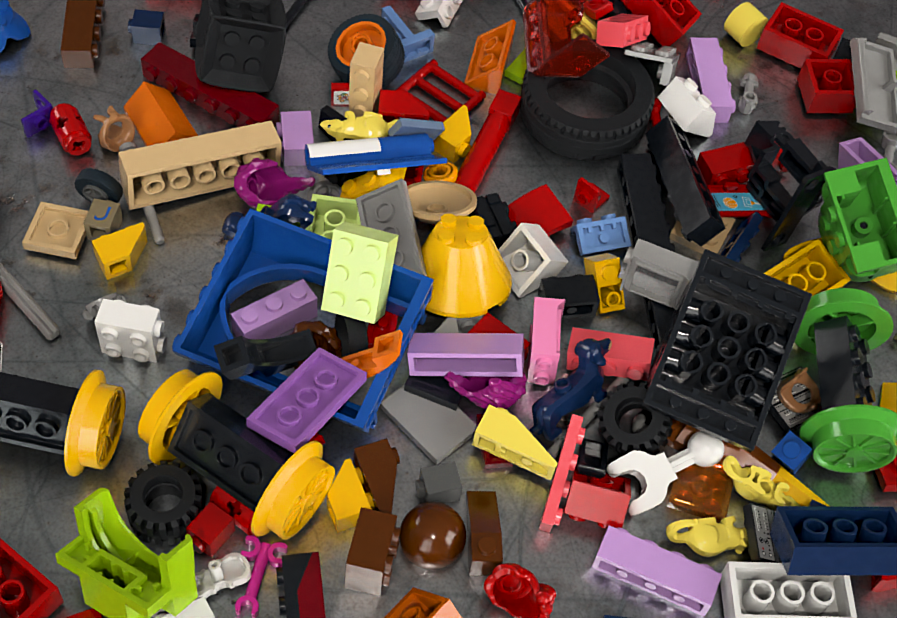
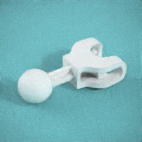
(659, 471)

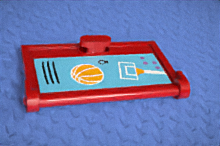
(735, 200)

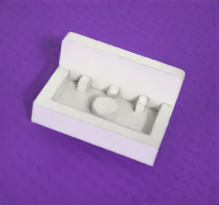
(440, 9)

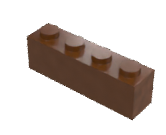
(81, 33)

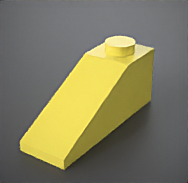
(509, 439)

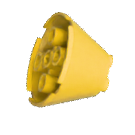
(464, 268)

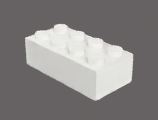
(768, 592)

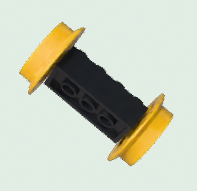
(64, 419)
(213, 439)

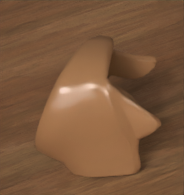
(111, 135)
(784, 392)

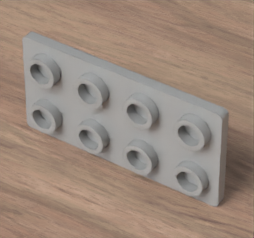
(665, 54)

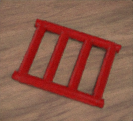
(432, 67)

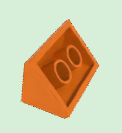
(491, 58)
(157, 115)

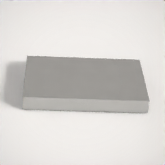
(428, 424)

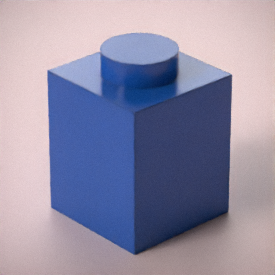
(792, 452)

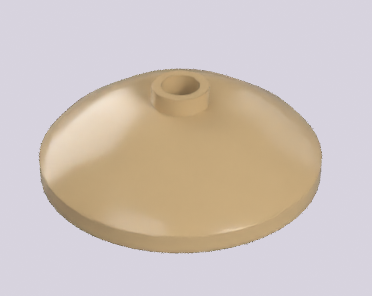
(437, 198)

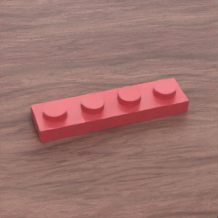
(560, 486)

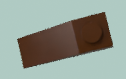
(378, 467)
(483, 533)

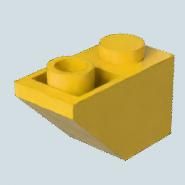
(120, 250)
(606, 271)
(347, 497)

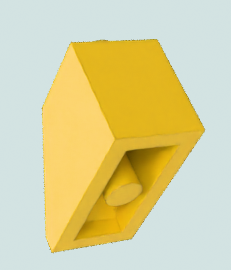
(455, 139)

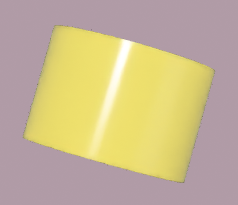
(745, 24)

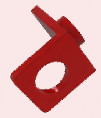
(588, 194)

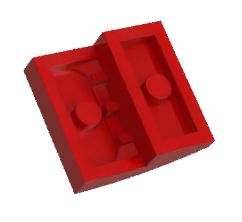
(540, 208)

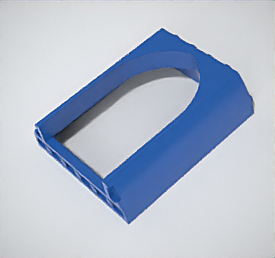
(279, 251)

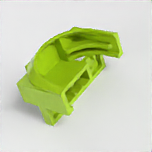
(119, 571)

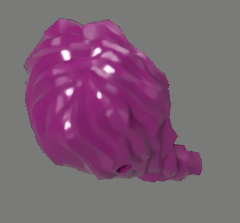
(266, 182)
(489, 390)

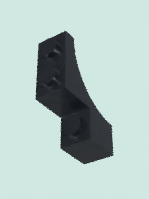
(269, 356)

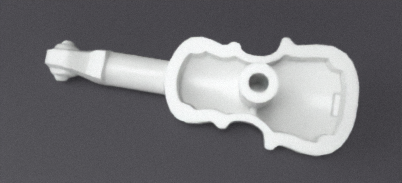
(222, 573)

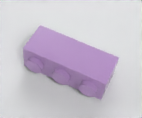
(275, 312)

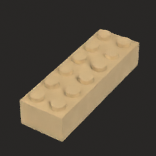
(193, 163)

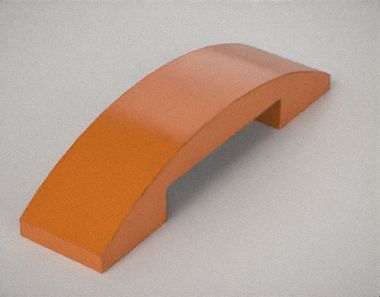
(381, 356)

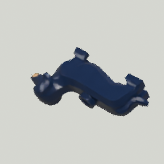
(288, 209)
(574, 390)

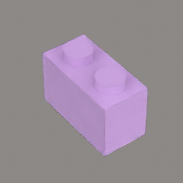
(295, 133)

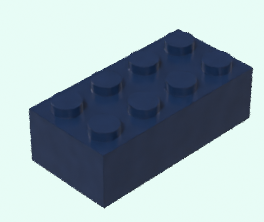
(836, 540)

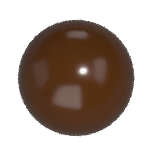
(432, 535)

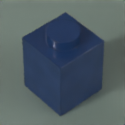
(147, 27)

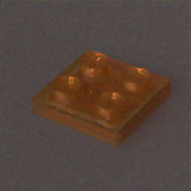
(702, 491)

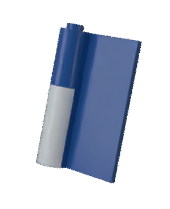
(371, 154)

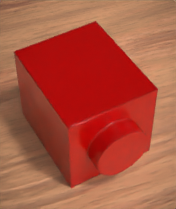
(210, 529)

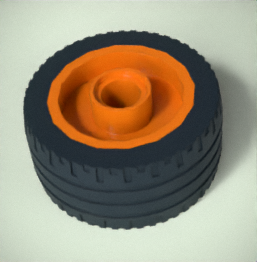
(370, 30)

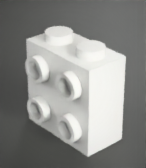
(130, 330)

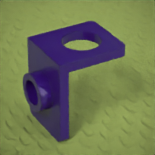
(38, 119)

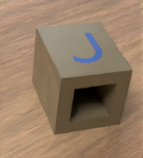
(102, 218)

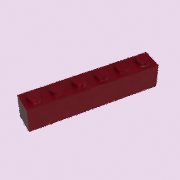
(179, 76)

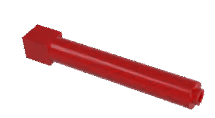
(500, 119)

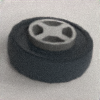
(98, 185)

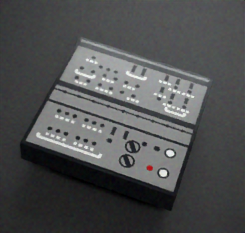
(786, 418)
(758, 527)

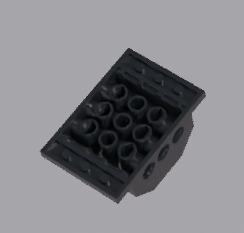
(726, 350)

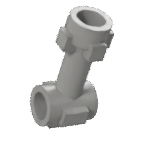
(749, 99)

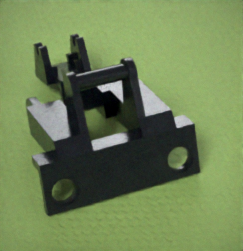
(765, 180)

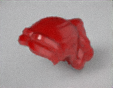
(519, 592)

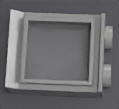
(656, 273)

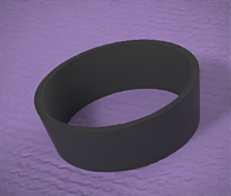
(352, 334)

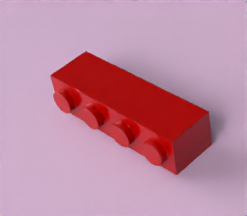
(730, 164)

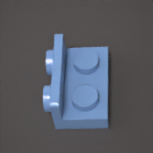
(601, 235)

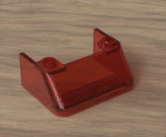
(549, 40)

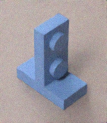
(413, 45)

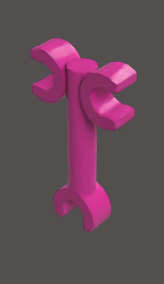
(261, 554)

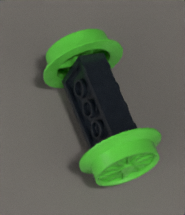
(849, 430)

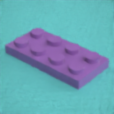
(306, 400)

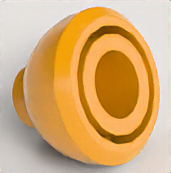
(441, 172)

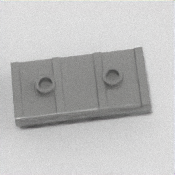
(874, 84)

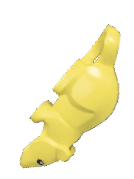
(368, 126)
(756, 486)
(709, 537)

